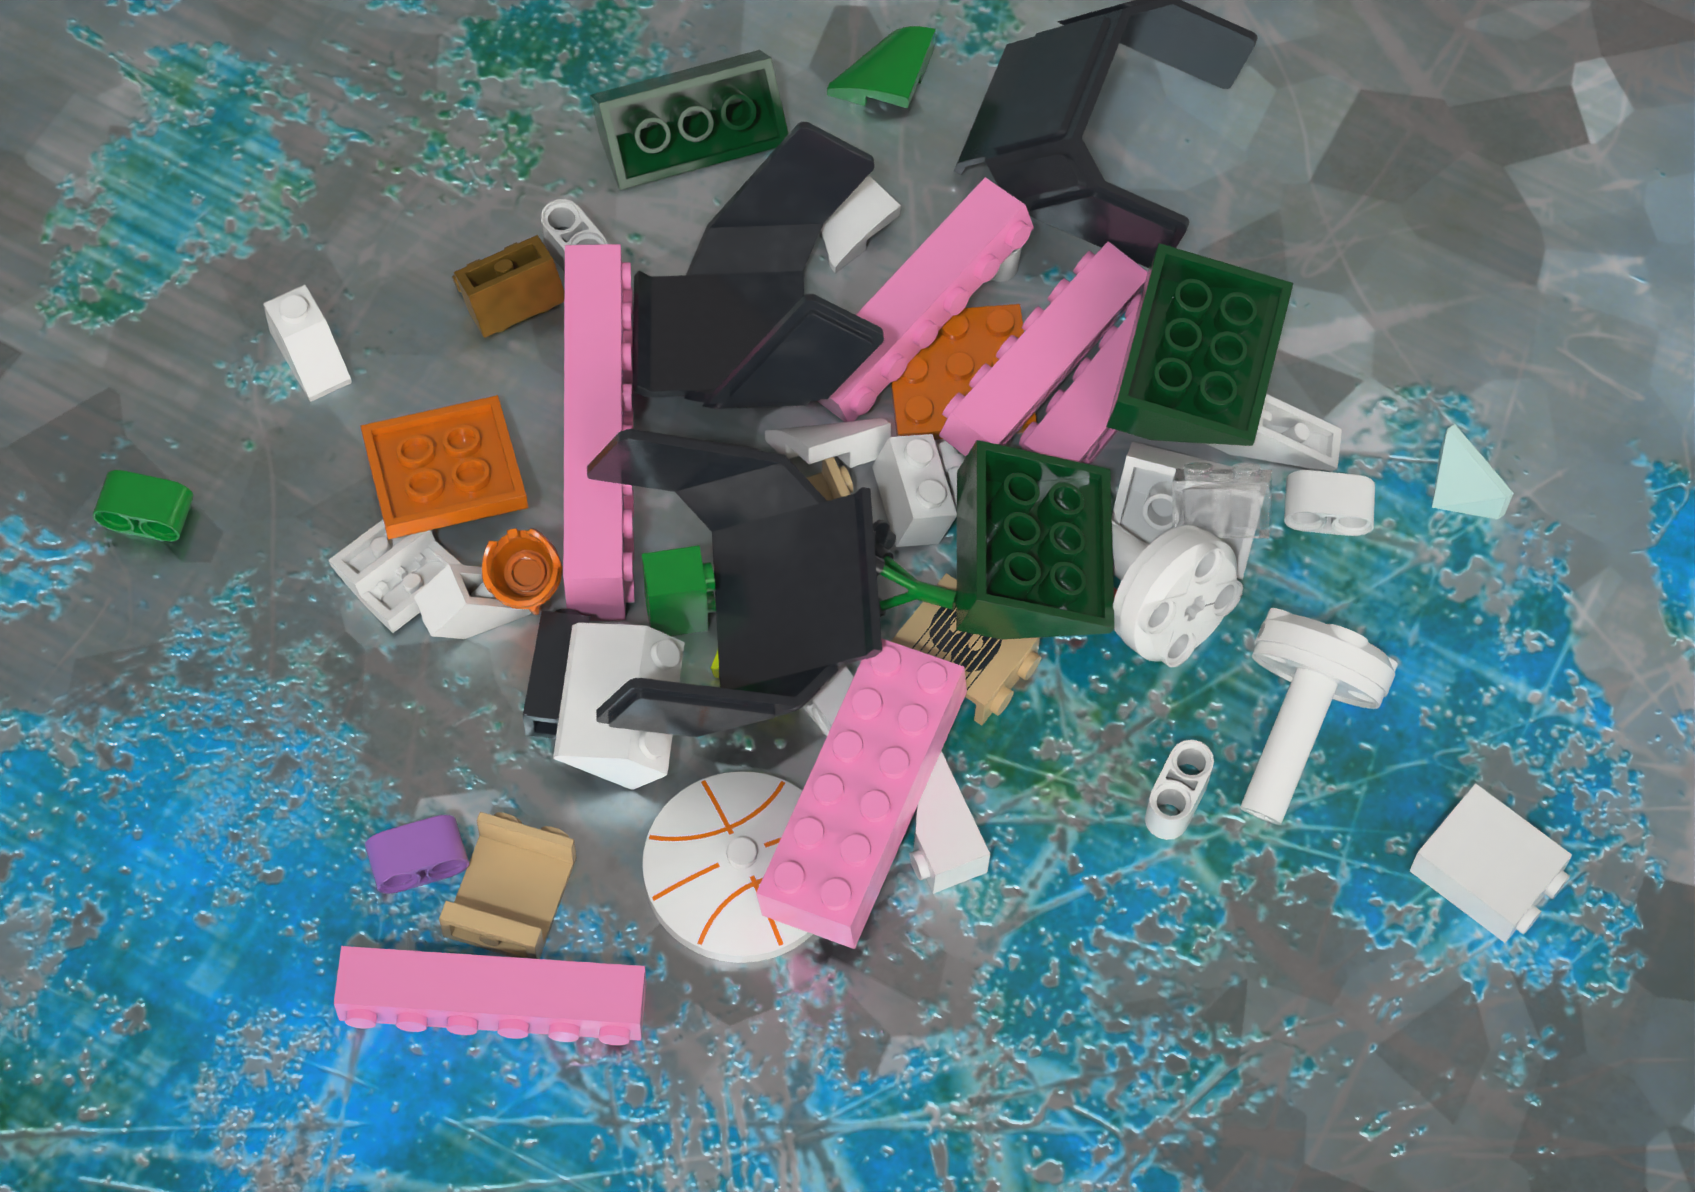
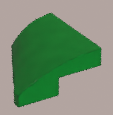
(888, 70)

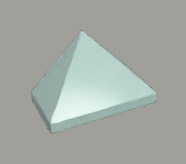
(1467, 480)

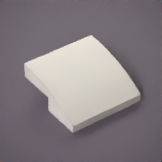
(390, 571)

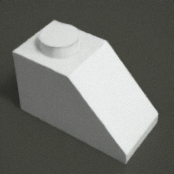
(306, 343)
(461, 606)

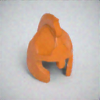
(522, 569)

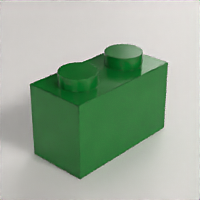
(678, 590)

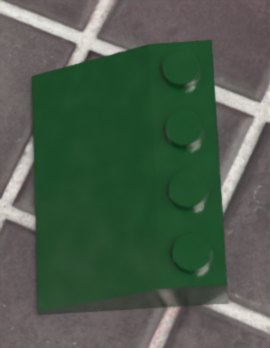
(1200, 351)
(1033, 545)

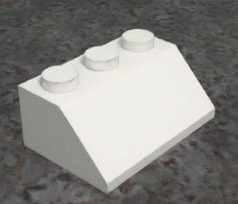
(1145, 497)
(597, 666)

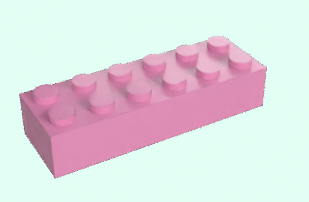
(862, 793)

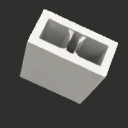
(1492, 864)

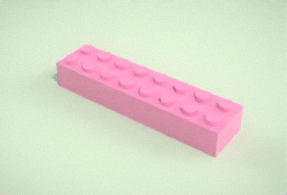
(596, 409)

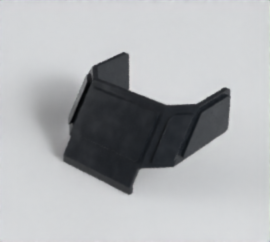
(1045, 96)
(739, 317)
(787, 575)

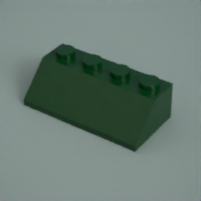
(690, 119)

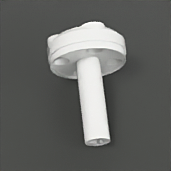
(1172, 591)
(1322, 666)

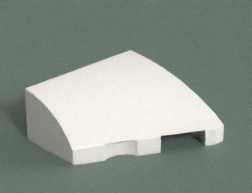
(856, 221)
(850, 441)

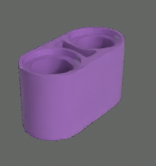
(416, 854)

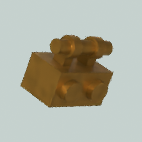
(510, 285)

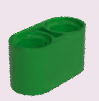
(143, 505)

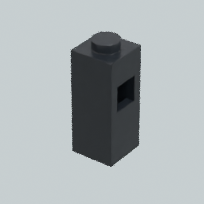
(548, 672)

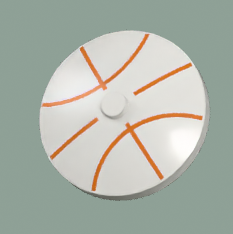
(710, 860)

